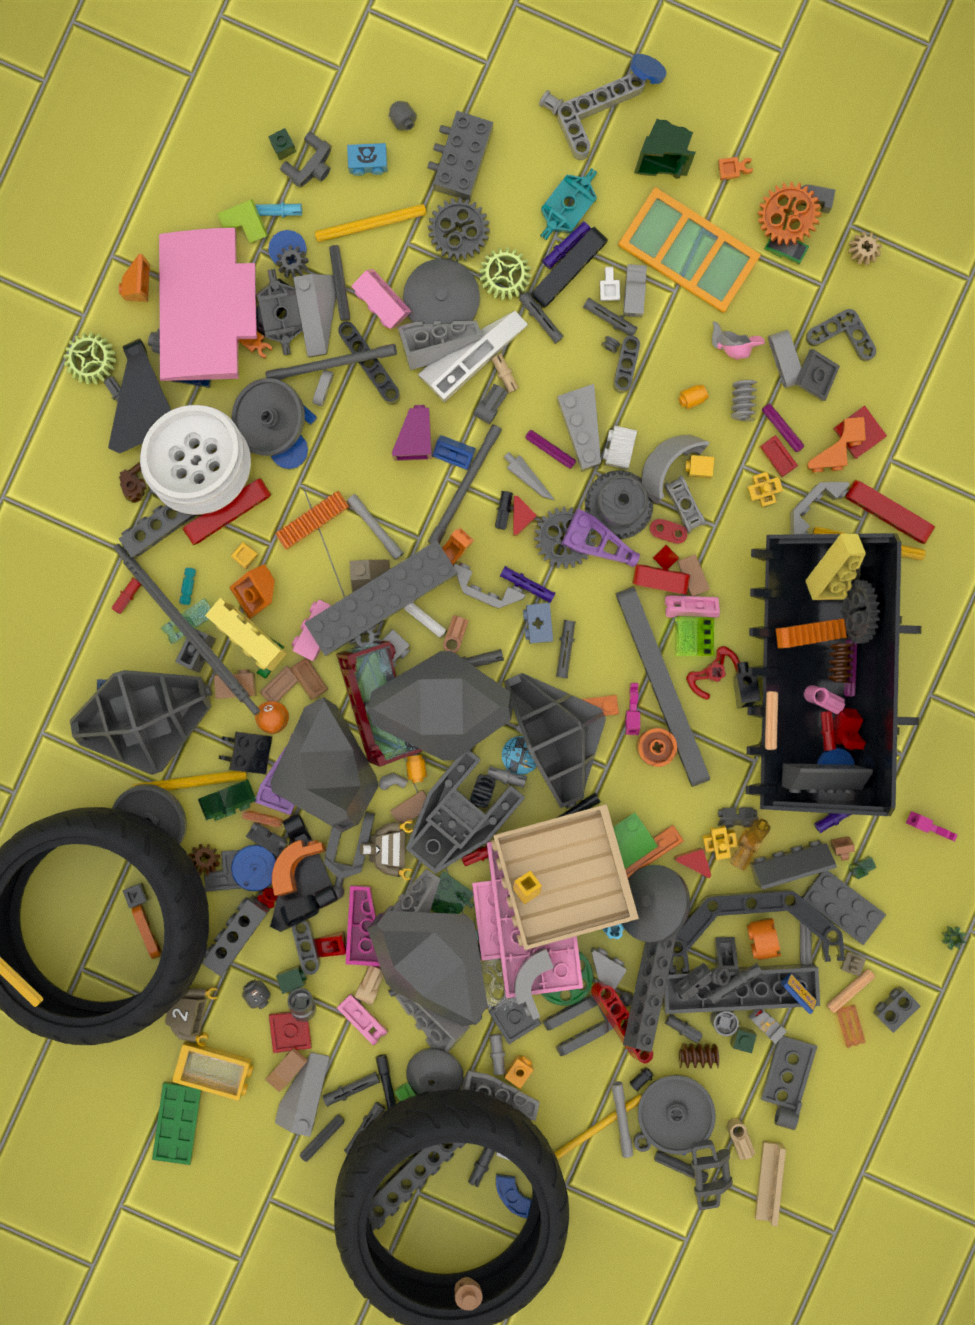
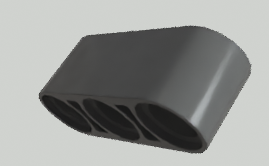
(631, 356)
(305, 955)

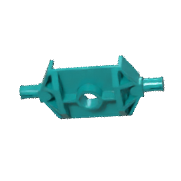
(564, 218)

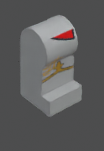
(768, 1024)

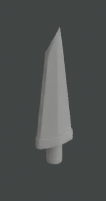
(522, 471)

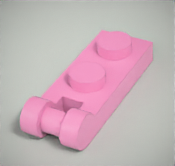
(692, 606)
(362, 1019)

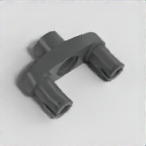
(315, 166)

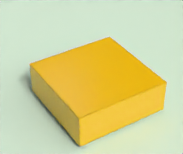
(244, 555)

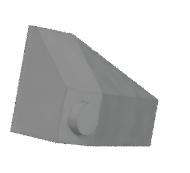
(316, 305)
(301, 1101)

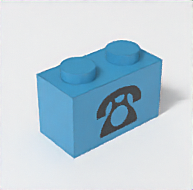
(367, 159)

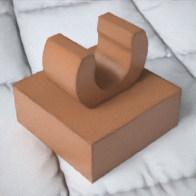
(842, 847)

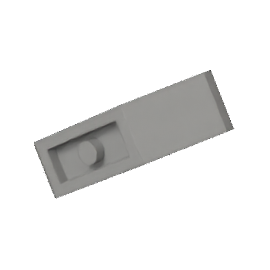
(832, 489)
(511, 595)

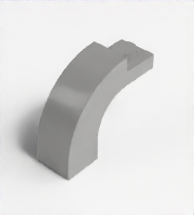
(528, 971)

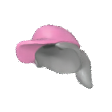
(733, 344)

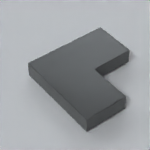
(223, 878)

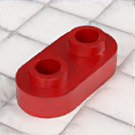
(668, 532)

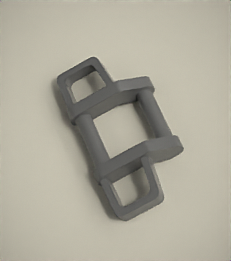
(717, 1188)

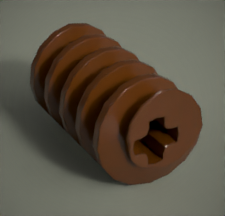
(840, 663)
(698, 1055)

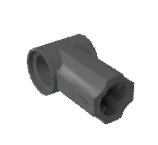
(489, 406)

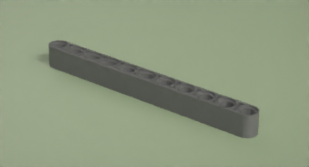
(662, 686)

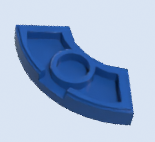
(511, 1196)

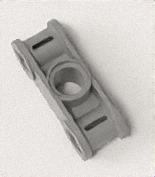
(692, 512)

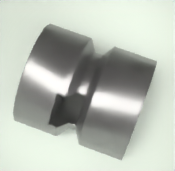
(301, 1004)
(724, 1022)

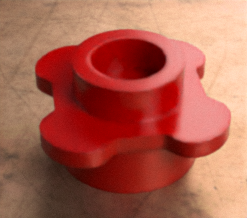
(267, 893)

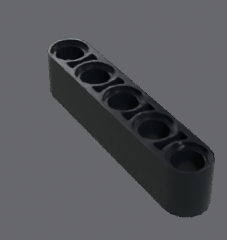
(569, 267)
(372, 372)

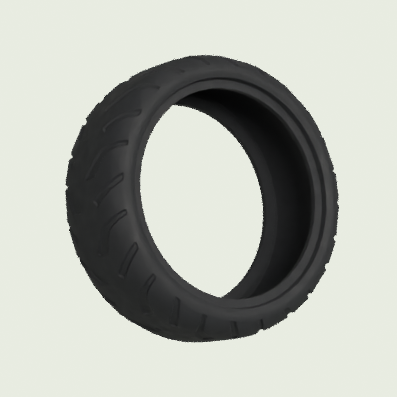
(182, 907)
(429, 1297)

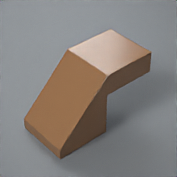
(286, 1070)

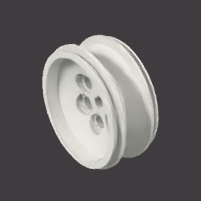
(175, 437)

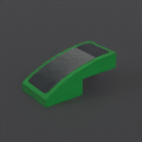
(792, 252)

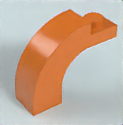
(457, 545)
(285, 865)

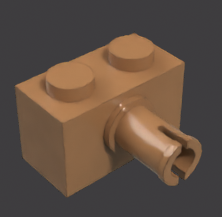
(244, 677)

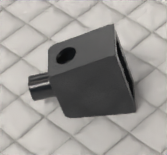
(745, 694)

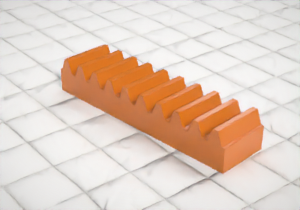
(312, 520)
(811, 633)

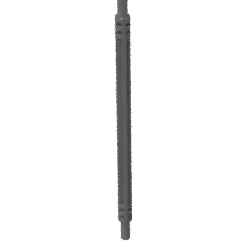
(187, 630)

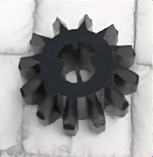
(483, 790)

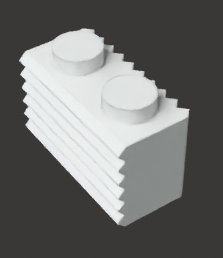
(620, 447)

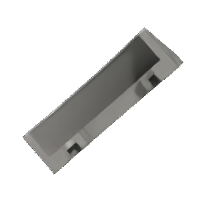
(661, 459)

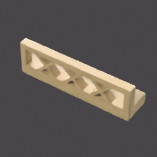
(770, 1182)

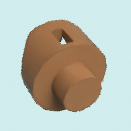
(468, 1294)

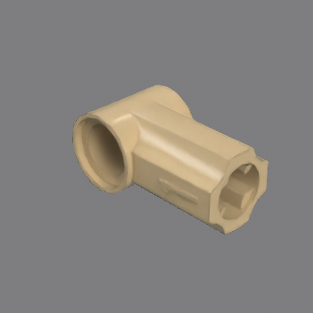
(369, 987)
(740, 1139)

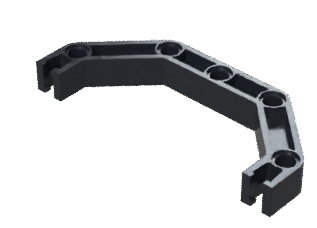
(766, 901)

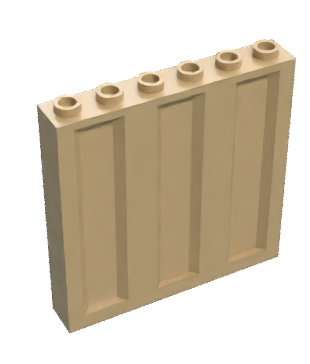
(578, 872)

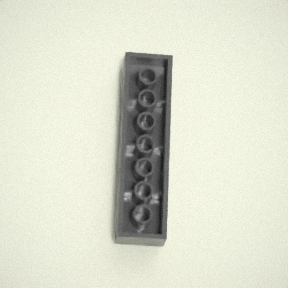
(381, 598)
(761, 993)

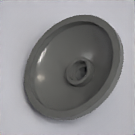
(437, 1066)

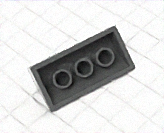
(824, 777)
(792, 864)

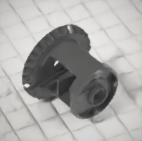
(605, 503)

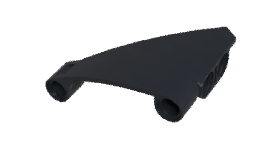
(311, 880)

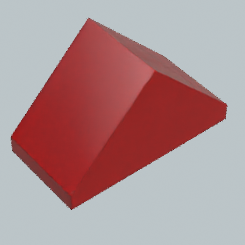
(522, 516)
(695, 860)
(331, 944)

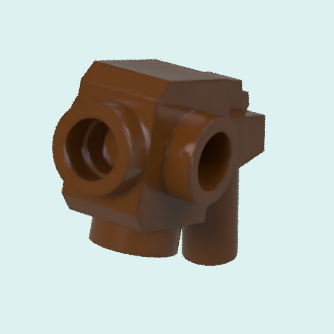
(132, 486)

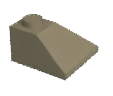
(365, 571)

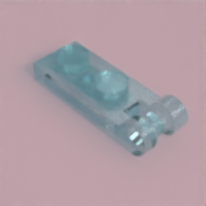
(194, 616)

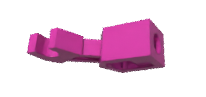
(632, 717)
(925, 824)

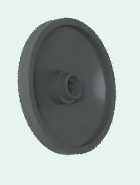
(441, 292)
(269, 416)
(156, 806)
(660, 902)
(676, 1114)

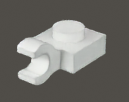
(609, 288)

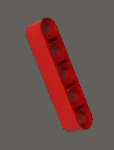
(889, 512)
(212, 522)
(616, 1016)

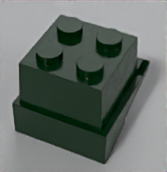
(666, 151)

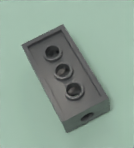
(215, 957)

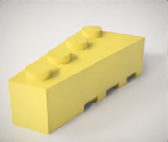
(836, 569)
(246, 634)

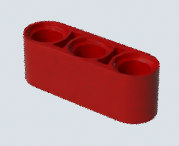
(661, 579)

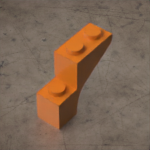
(837, 454)

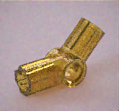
(749, 843)

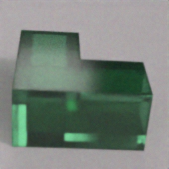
(862, 867)

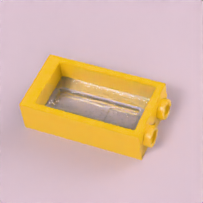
(213, 1070)

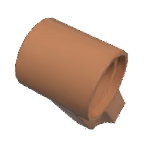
(456, 632)

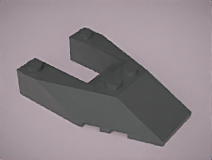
(451, 823)

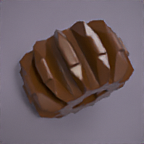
(211, 858)

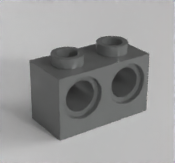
(899, 1013)

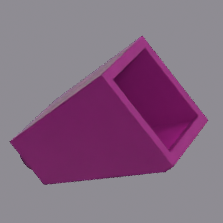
(415, 436)

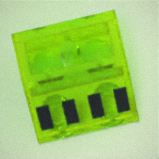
(694, 636)

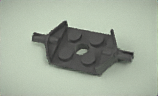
(270, 299)

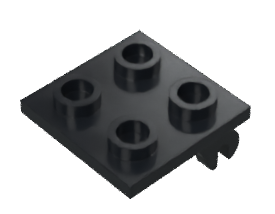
(249, 752)

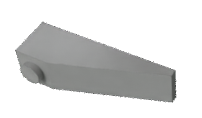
(431, 342)
(420, 895)
(439, 1030)
(491, 1086)

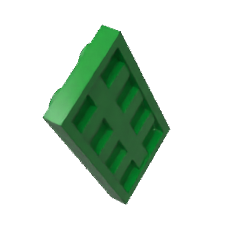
(176, 1123)

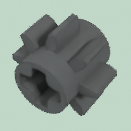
(154, 341)

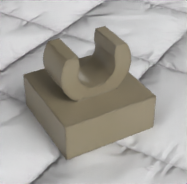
(853, 963)

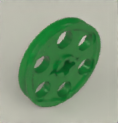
(576, 994)

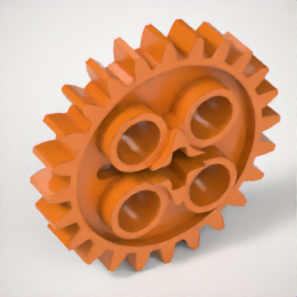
(806, 218)

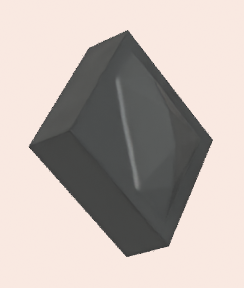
(135, 895)

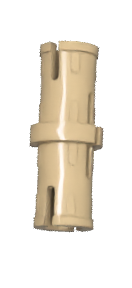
(504, 373)

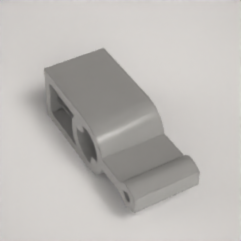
(635, 291)

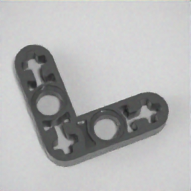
(849, 328)

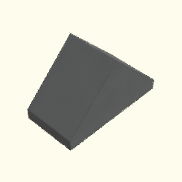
(726, 953)

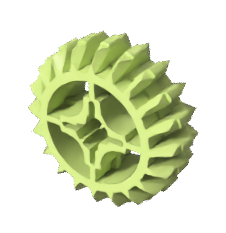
(498, 278)
(86, 365)

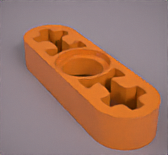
(143, 926)

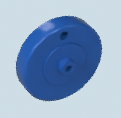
(253, 867)

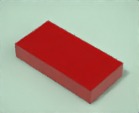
(778, 456)

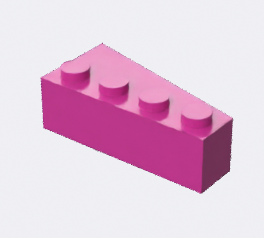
(360, 916)

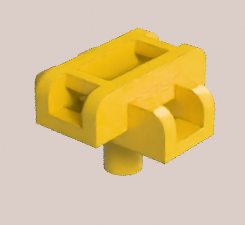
(766, 488)
(720, 844)

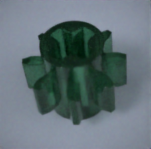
(949, 933)

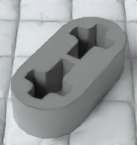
(323, 387)

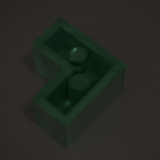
(225, 801)

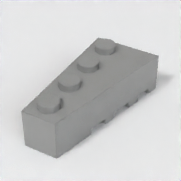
(580, 419)

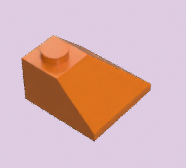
(136, 281)
(254, 590)

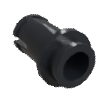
(641, 1079)

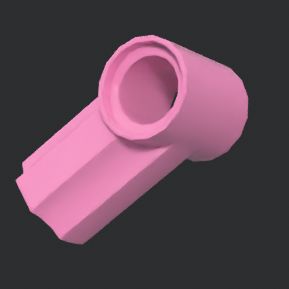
(824, 699)

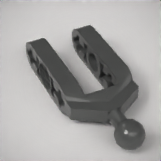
(344, 870)
(587, 1035)

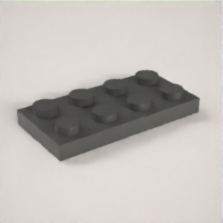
(843, 906)

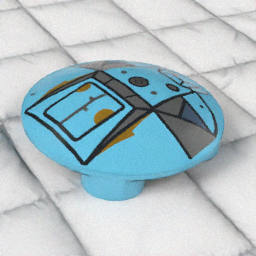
(517, 756)

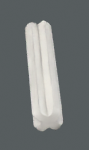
(426, 620)

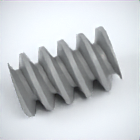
(743, 400)

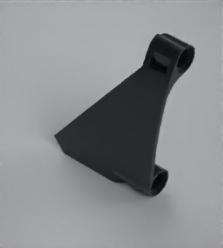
(139, 401)

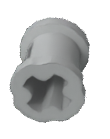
(550, 102)

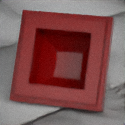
(666, 557)

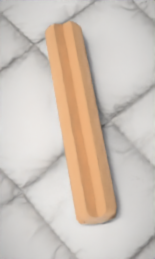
(771, 720)
(851, 990)

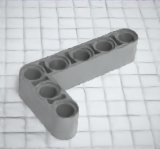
(594, 107)

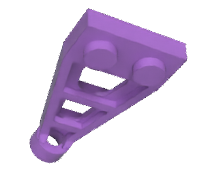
(578, 531)
(268, 798)

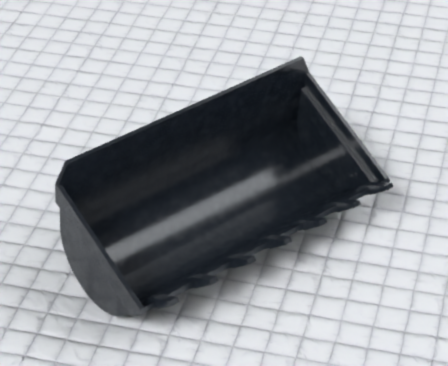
(793, 669)

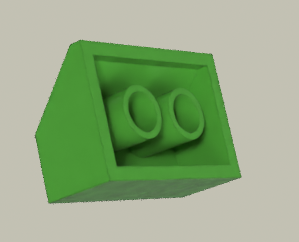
(633, 840)

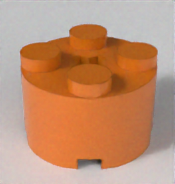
(666, 751)
(765, 939)

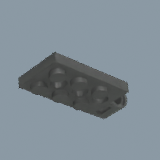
(789, 1108)

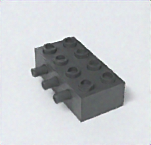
(461, 155)

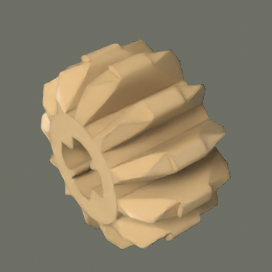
(860, 253)

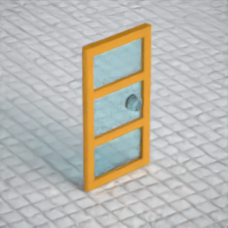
(689, 250)

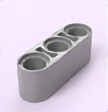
(785, 357)

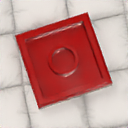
(873, 432)
(288, 1033)

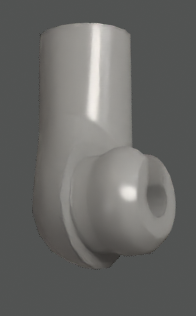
(391, 779)

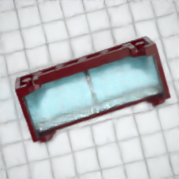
(364, 671)

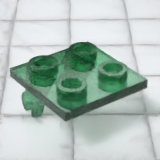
(451, 896)

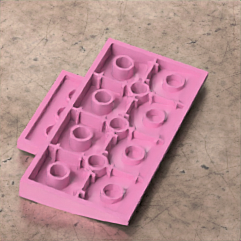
(204, 304)
(500, 940)

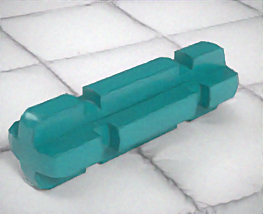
(187, 586)

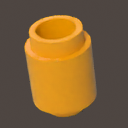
(693, 396)
(416, 768)

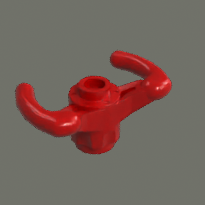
(713, 671)

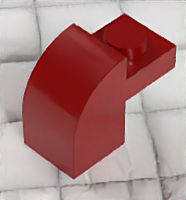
(847, 726)

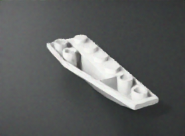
(456, 369)

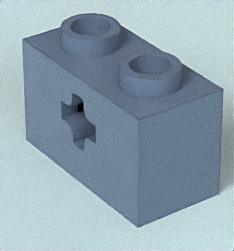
(542, 612)

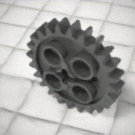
(467, 244)
(548, 542)
(860, 611)

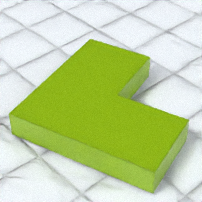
(247, 216)

